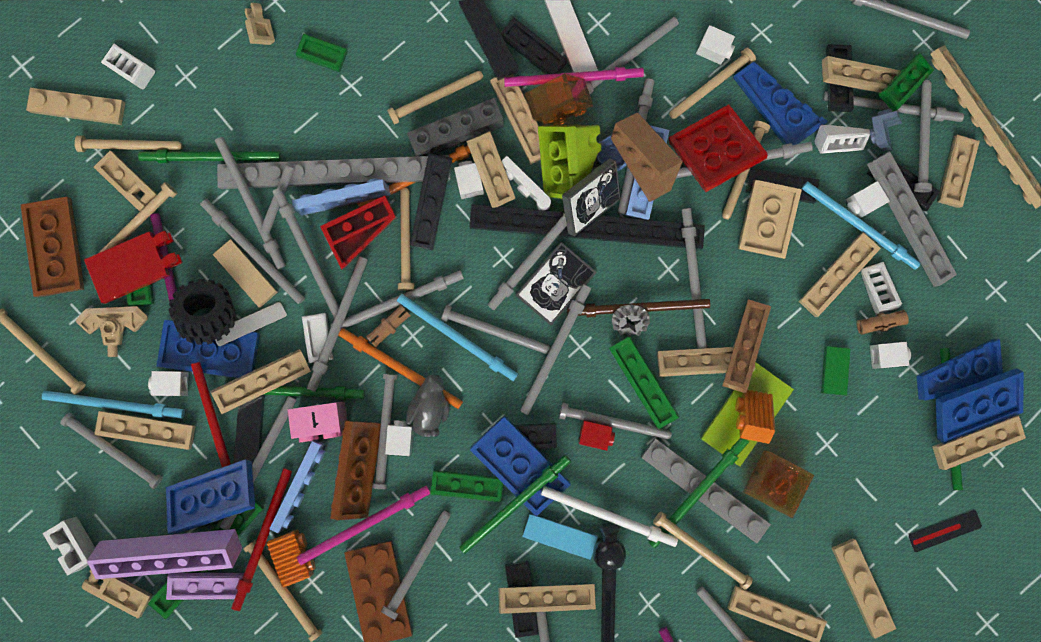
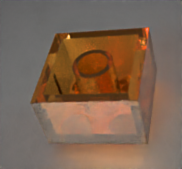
(559, 99)
(778, 483)

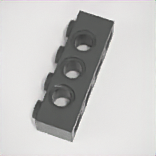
(456, 128)

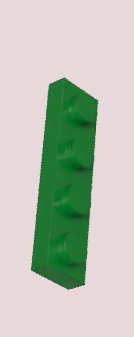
(644, 382)

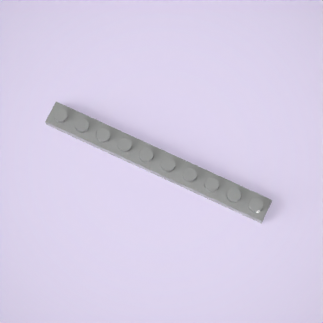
(327, 172)

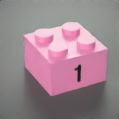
(316, 420)

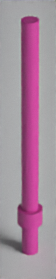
(618, 74)
(406, 501)

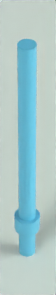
(896, 251)
(496, 364)
(157, 410)

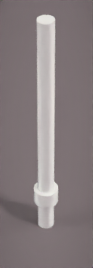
(653, 533)

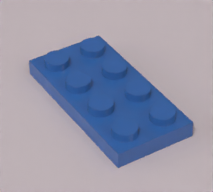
(228, 360)
(979, 405)
(516, 462)
(210, 497)

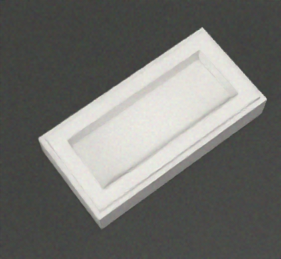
(316, 333)

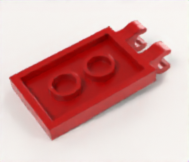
(131, 265)

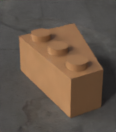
(646, 156)

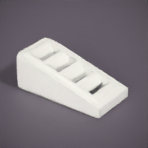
(140, 74)
(827, 136)
(888, 285)

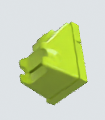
(566, 155)

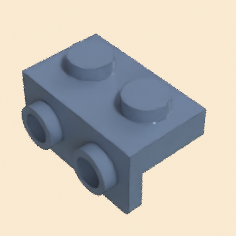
(880, 133)

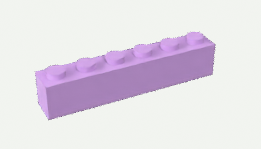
(165, 554)

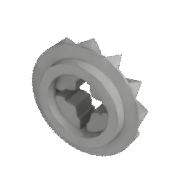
(634, 313)

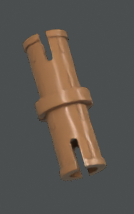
(882, 322)
(388, 326)

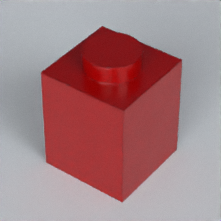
(596, 435)

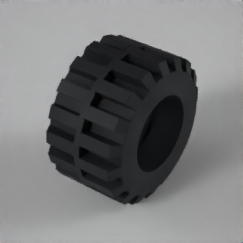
(199, 296)

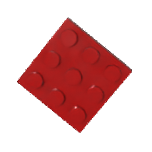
(717, 148)

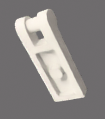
(526, 185)

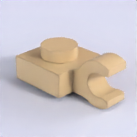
(258, 28)

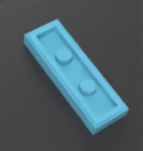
(560, 536)

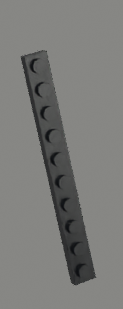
(602, 228)

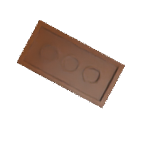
(52, 247)
(355, 470)
(374, 582)

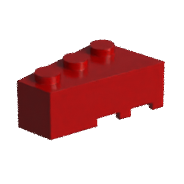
(357, 229)

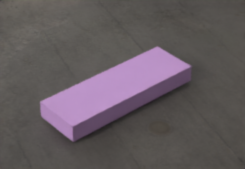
(202, 585)

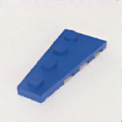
(780, 109)
(961, 371)

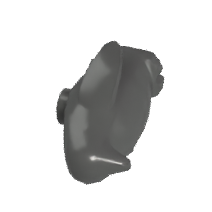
(428, 407)

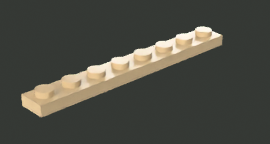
(983, 118)

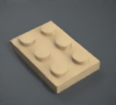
(769, 219)

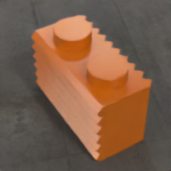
(755, 416)
(284, 552)

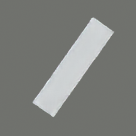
(570, 35)

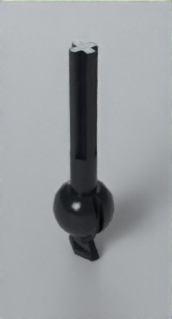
(609, 555)

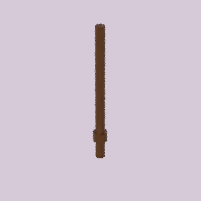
(592, 309)

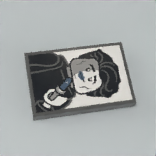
(591, 197)
(555, 283)

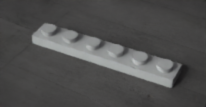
(912, 219)
(714, 498)

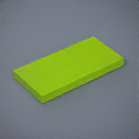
(722, 430)

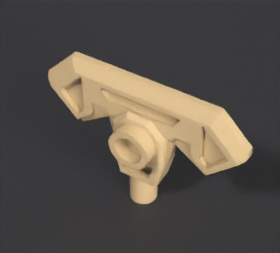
(112, 324)

